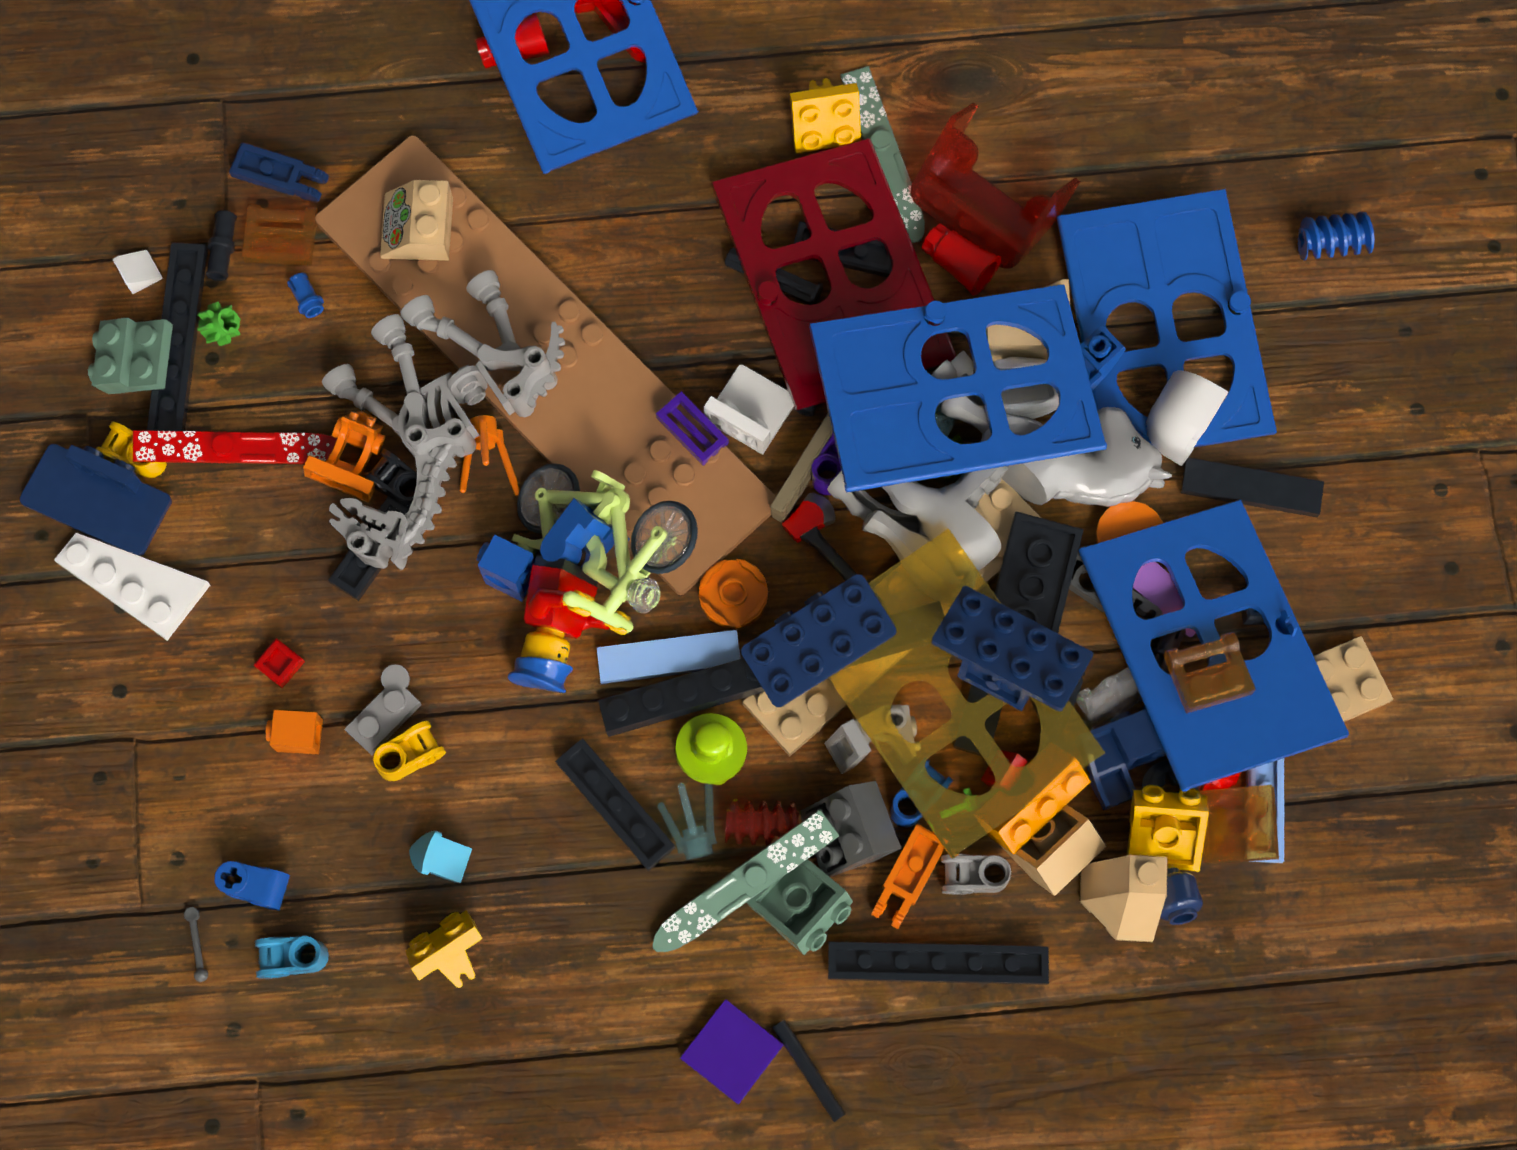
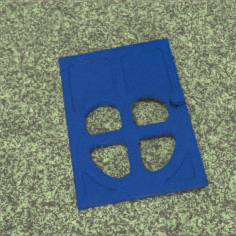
(561, 141)
(1151, 258)
(887, 401)
(1291, 699)

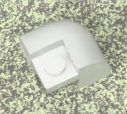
(1183, 414)

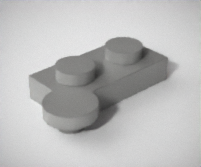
(386, 711)

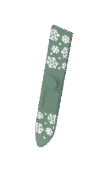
(876, 126)
(745, 882)

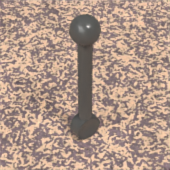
(192, 915)

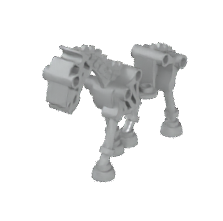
(437, 447)

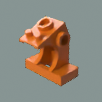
(358, 430)

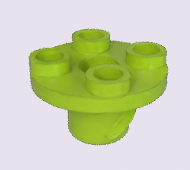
(711, 748)

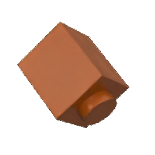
(295, 732)

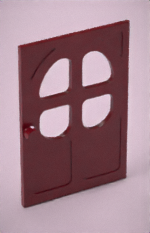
(787, 323)

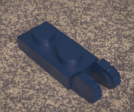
(276, 172)

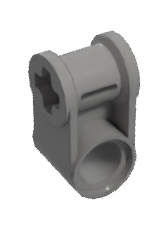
(972, 874)

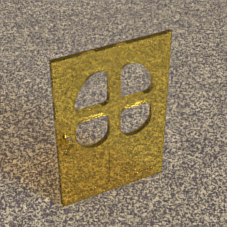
(917, 599)

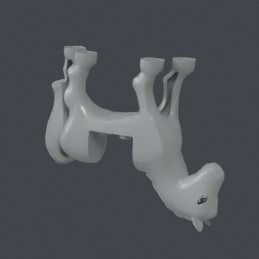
(1086, 478)

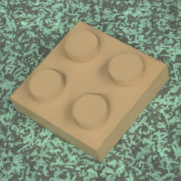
(1353, 678)

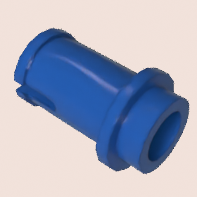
(309, 302)

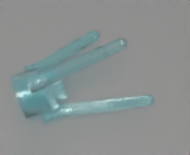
(696, 841)

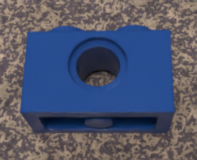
(506, 567)

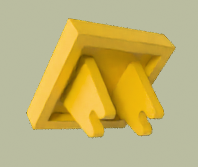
(825, 116)
(445, 948)

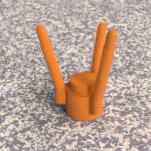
(488, 436)

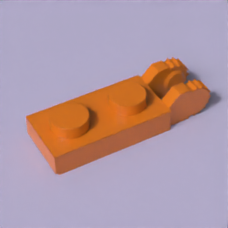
(910, 872)

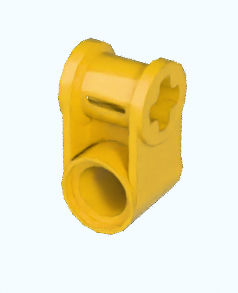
(120, 446)
(410, 750)

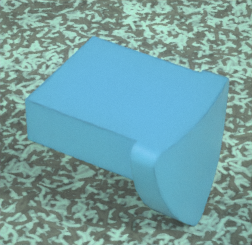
(440, 856)

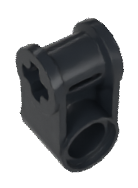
(392, 477)

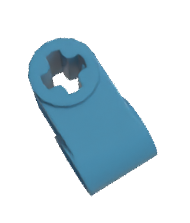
(282, 956)

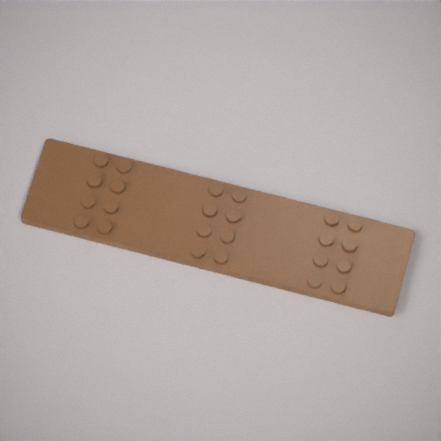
(604, 395)

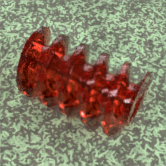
(759, 821)

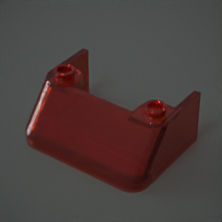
(976, 208)

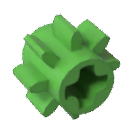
(219, 324)

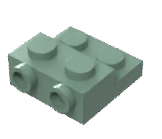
(130, 355)
(803, 906)

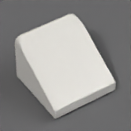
(137, 270)

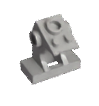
(851, 742)

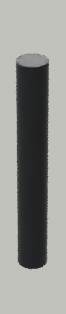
(809, 1070)

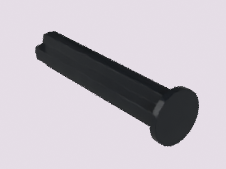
(787, 281)

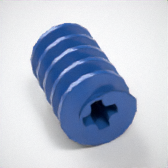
(1335, 233)

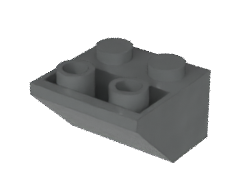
(863, 828)

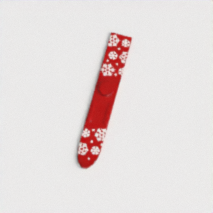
(230, 447)

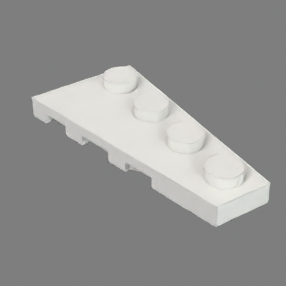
(139, 586)

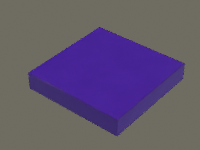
(731, 1051)

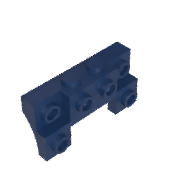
(1127, 744)

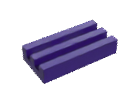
(711, 449)

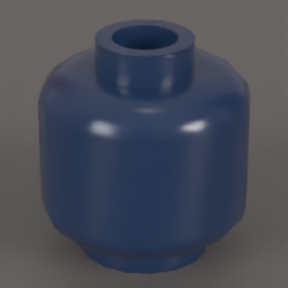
(1182, 898)

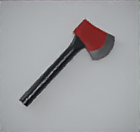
(805, 524)

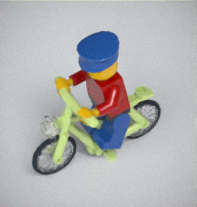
(564, 581)

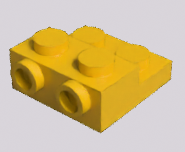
(1169, 826)

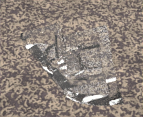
(1108, 699)

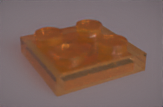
(1241, 825)

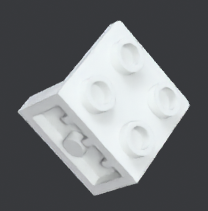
(750, 409)

